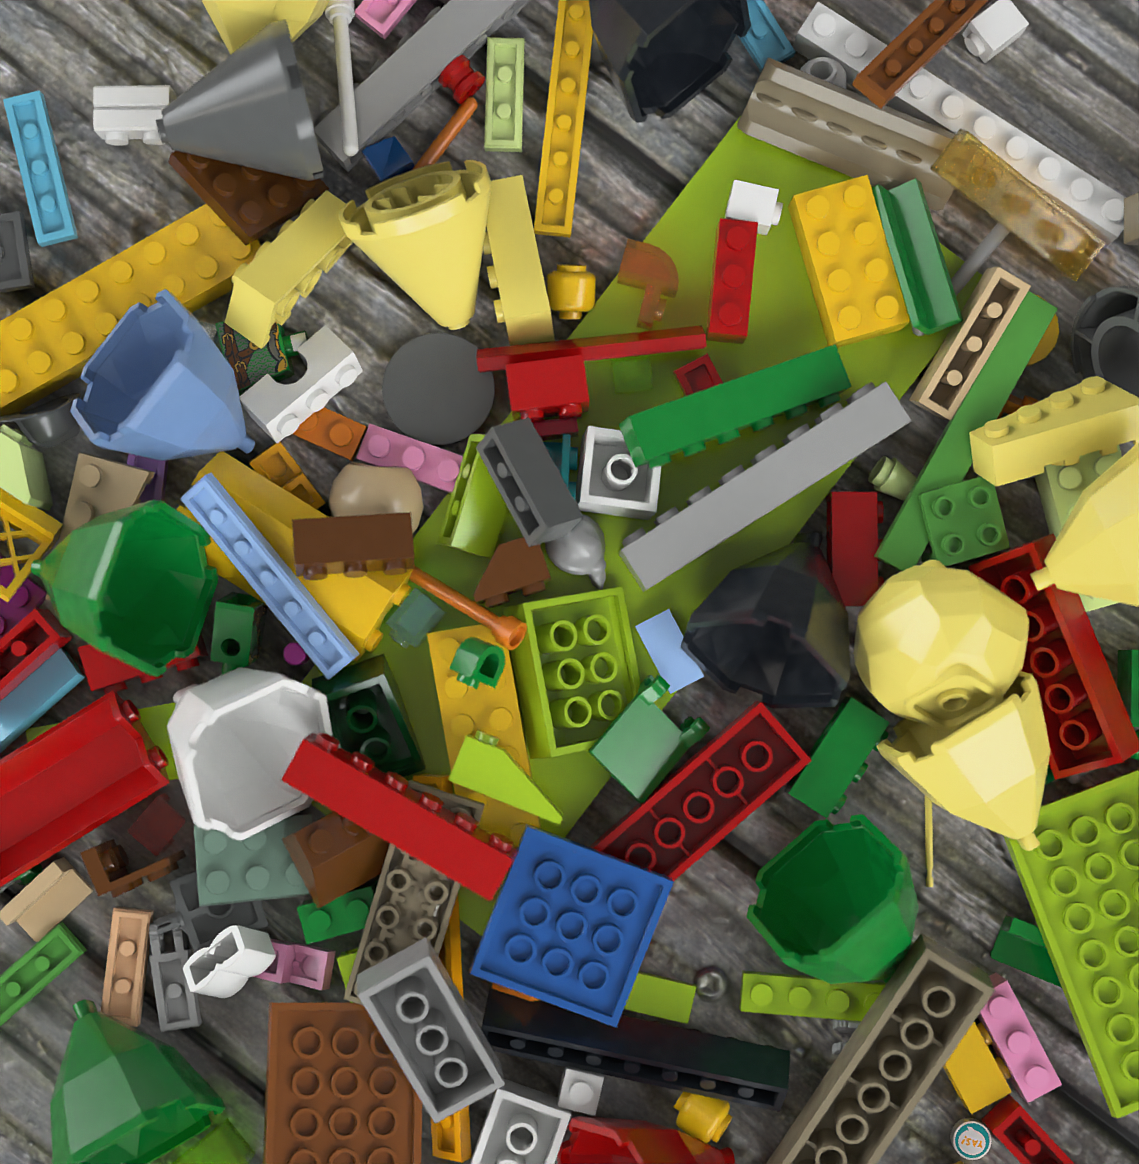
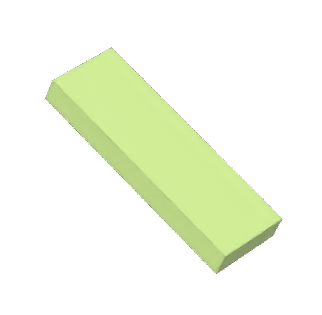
(504, 94)

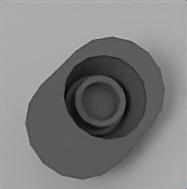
(48, 423)

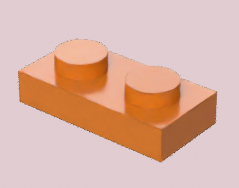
(332, 433)

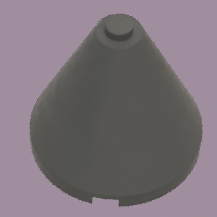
(249, 111)

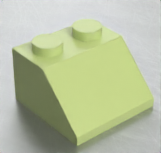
(23, 469)

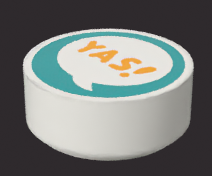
(970, 1138)

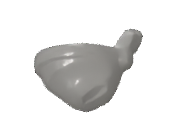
(581, 551)

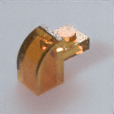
(649, 270)

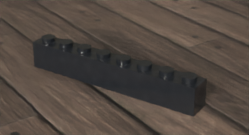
(639, 1051)

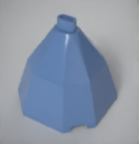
(161, 388)

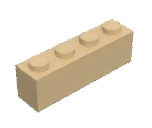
(969, 343)

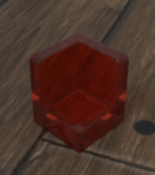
(157, 825)

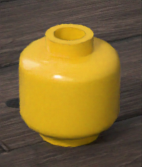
(571, 290)
(702, 1116)

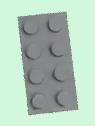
(430, 1030)

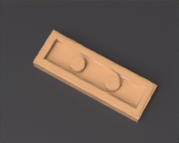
(127, 964)

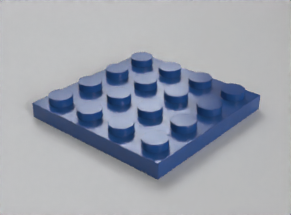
(571, 925)

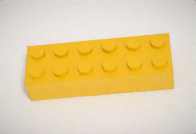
(486, 710)

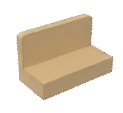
(47, 899)

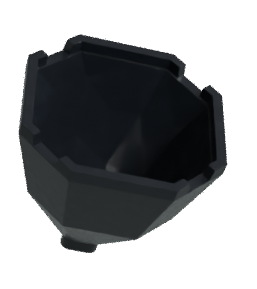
(665, 48)
(776, 629)

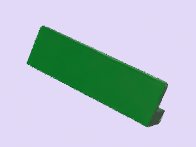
(917, 257)
(1024, 949)

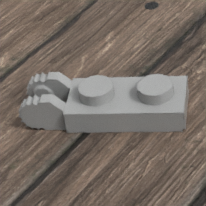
(175, 1003)

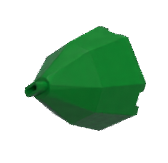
(133, 584)
(838, 903)
(124, 1095)

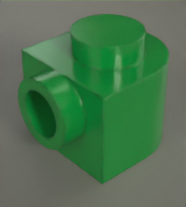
(478, 662)

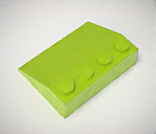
(573, 669)

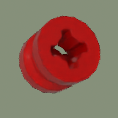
(461, 79)

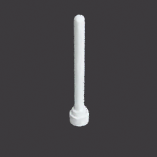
(340, 16)

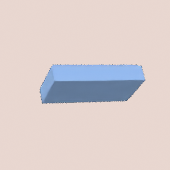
(663, 644)

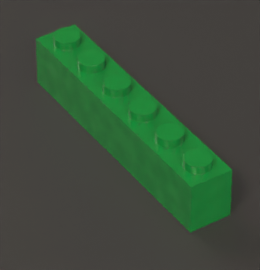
(734, 406)

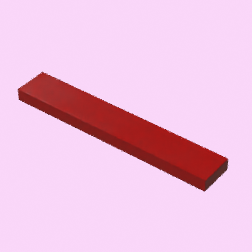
(595, 347)

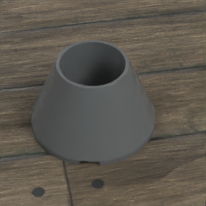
(1108, 337)

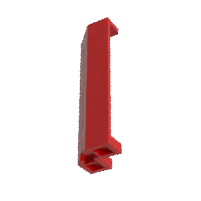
(74, 781)

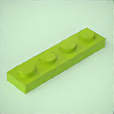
(806, 996)

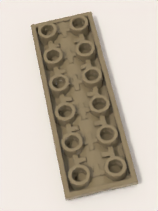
(845, 131)
(409, 900)

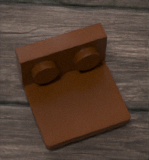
(108, 870)

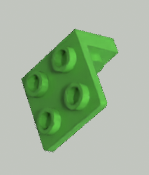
(963, 521)

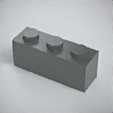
(529, 482)

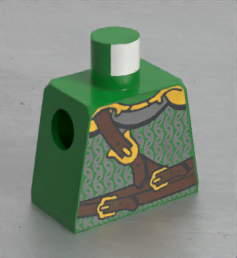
(252, 362)
(242, 619)

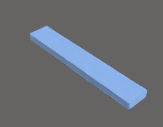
(269, 575)

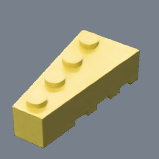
(516, 264)
(286, 269)
(1055, 431)

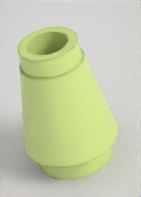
(892, 478)

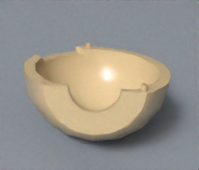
(375, 490)

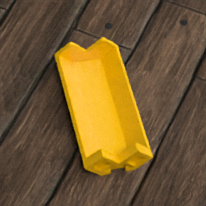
(351, 603)

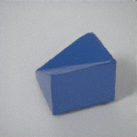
(387, 158)

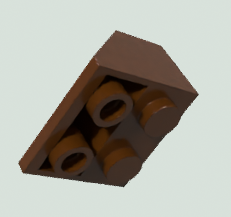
(512, 570)

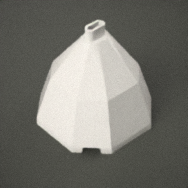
(236, 743)

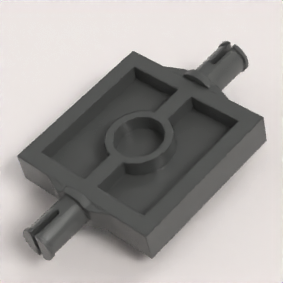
(206, 922)

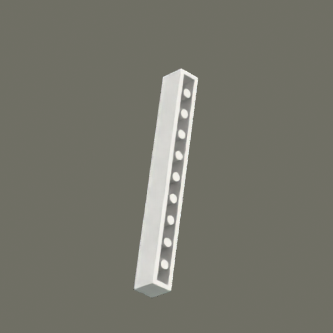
(943, 106)

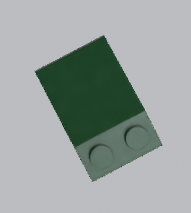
(371, 716)

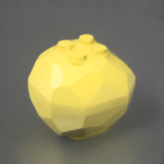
(940, 645)

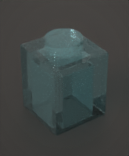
(415, 619)

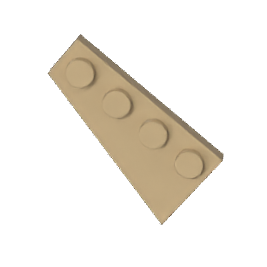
(101, 488)

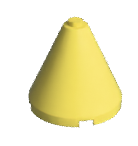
(427, 235)

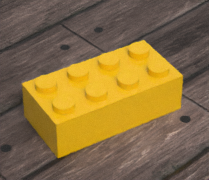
(848, 262)

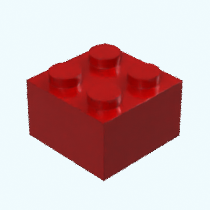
(548, 388)

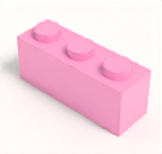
(1017, 1042)

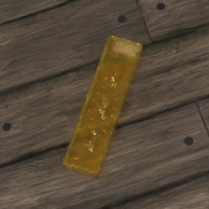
(1017, 205)

